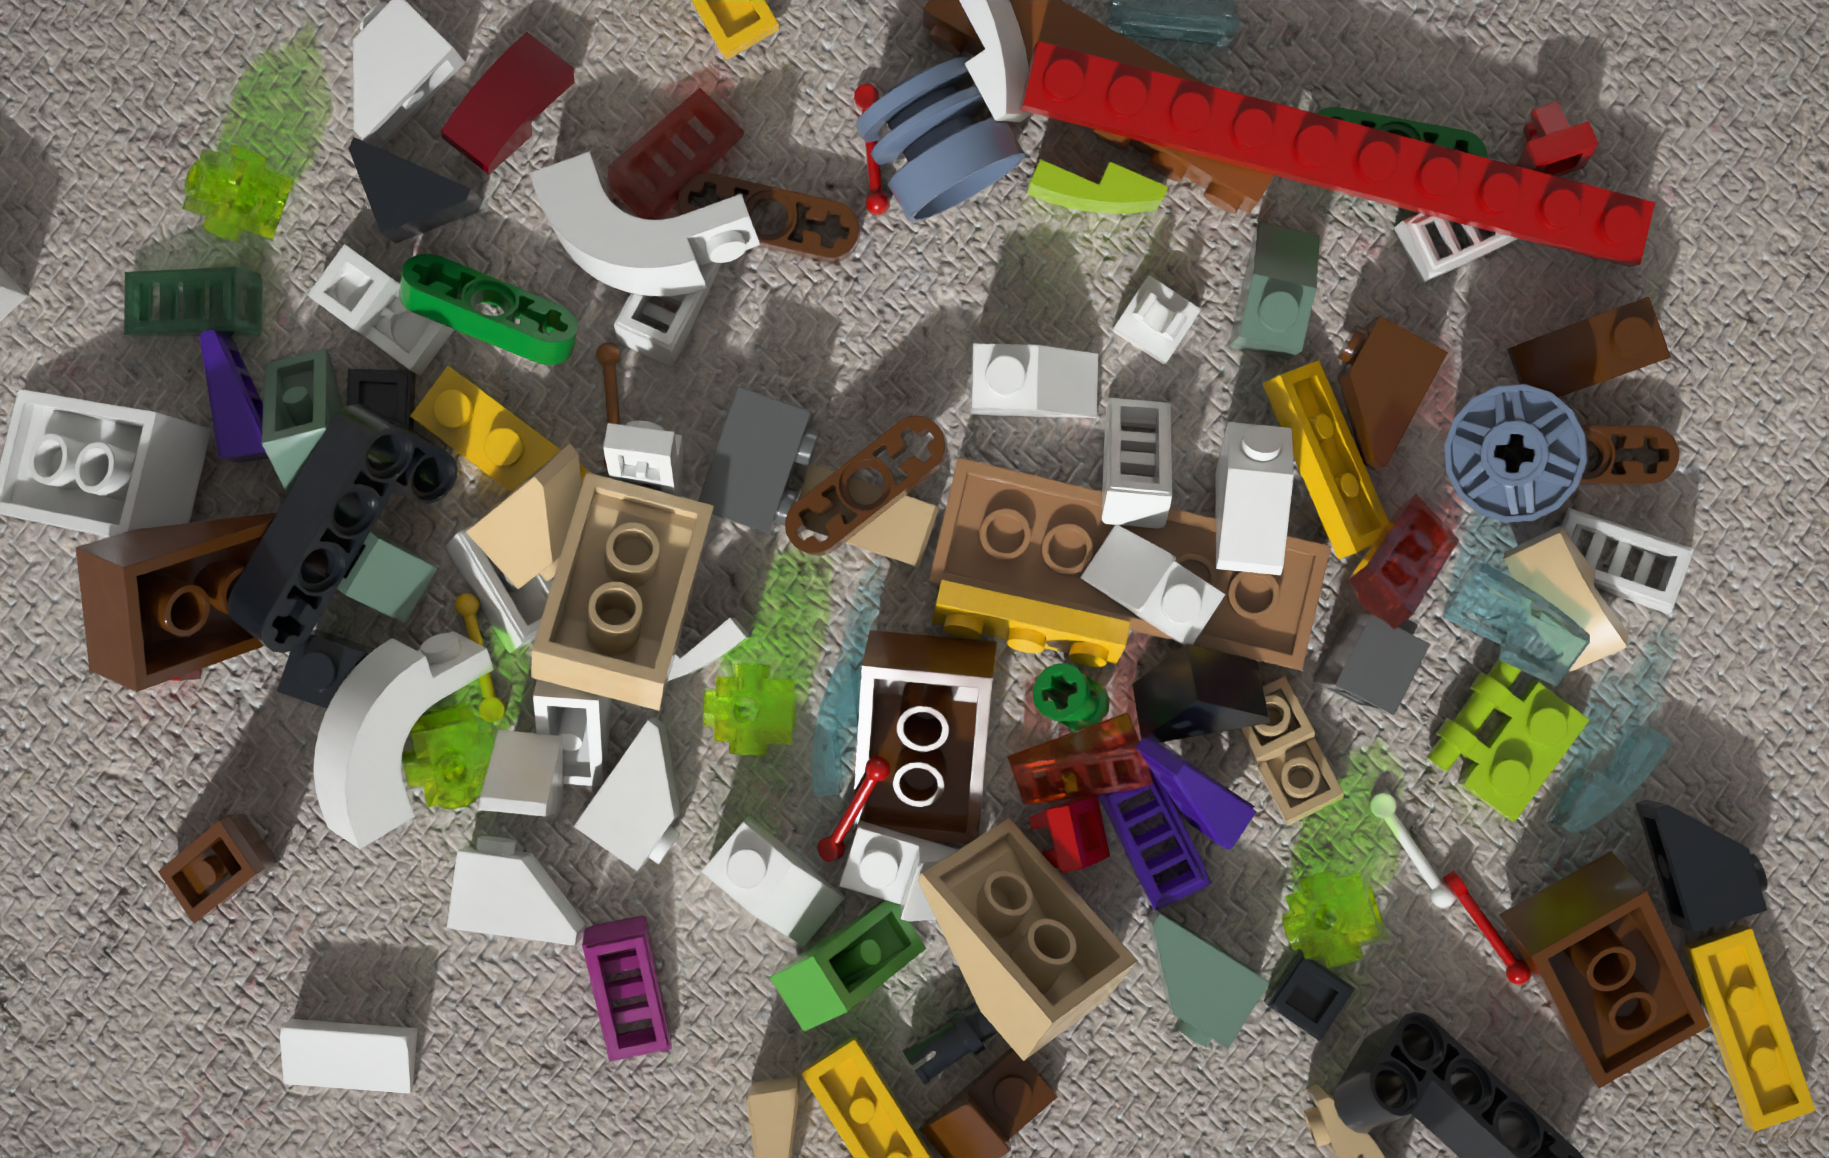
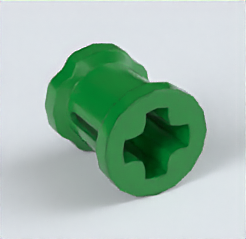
(1059, 685)

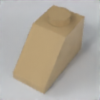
(531, 522)

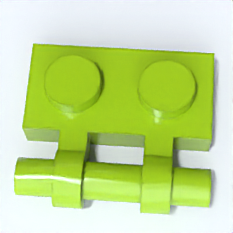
(1522, 748)

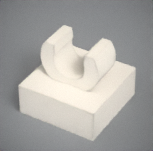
(1156, 320)

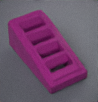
(616, 937)

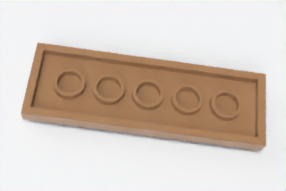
(1040, 535)

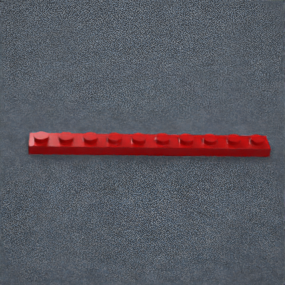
(1335, 154)

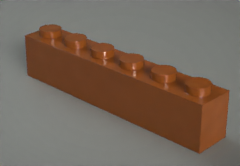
(1065, 26)

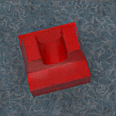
(1554, 145)
(1075, 832)

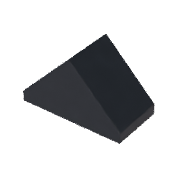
(407, 196)
(1199, 695)

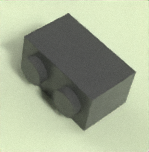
(758, 461)
(1372, 662)

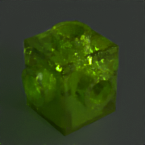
(236, 193)
(776, 709)
(448, 757)
(1357, 921)

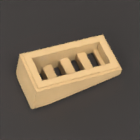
(773, 1116)

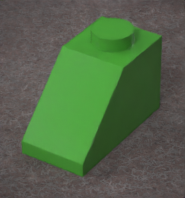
(847, 965)

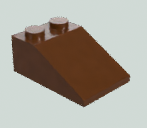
(162, 598)
(929, 718)
(1606, 968)

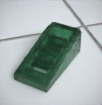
(233, 302)

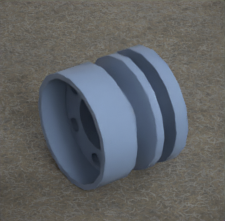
(934, 129)
(1491, 421)

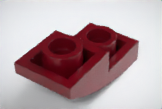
(501, 106)

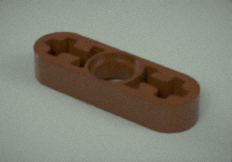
(756, 193)
(1627, 439)
(837, 527)

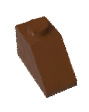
(1592, 350)
(1384, 384)

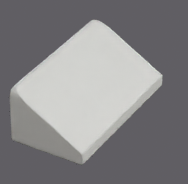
(510, 610)
(348, 1055)

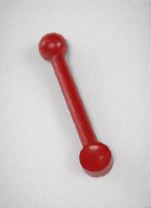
(877, 201)
(832, 846)
(1517, 970)

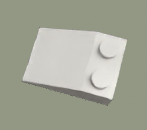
(98, 465)

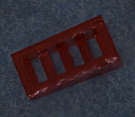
(639, 156)
(1093, 759)

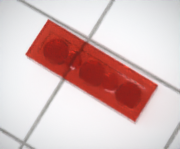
(1403, 562)

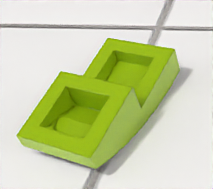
(1118, 192)

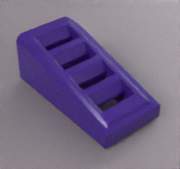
(233, 400)
(1200, 798)
(1177, 887)

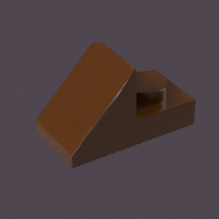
(218, 866)
(990, 1110)

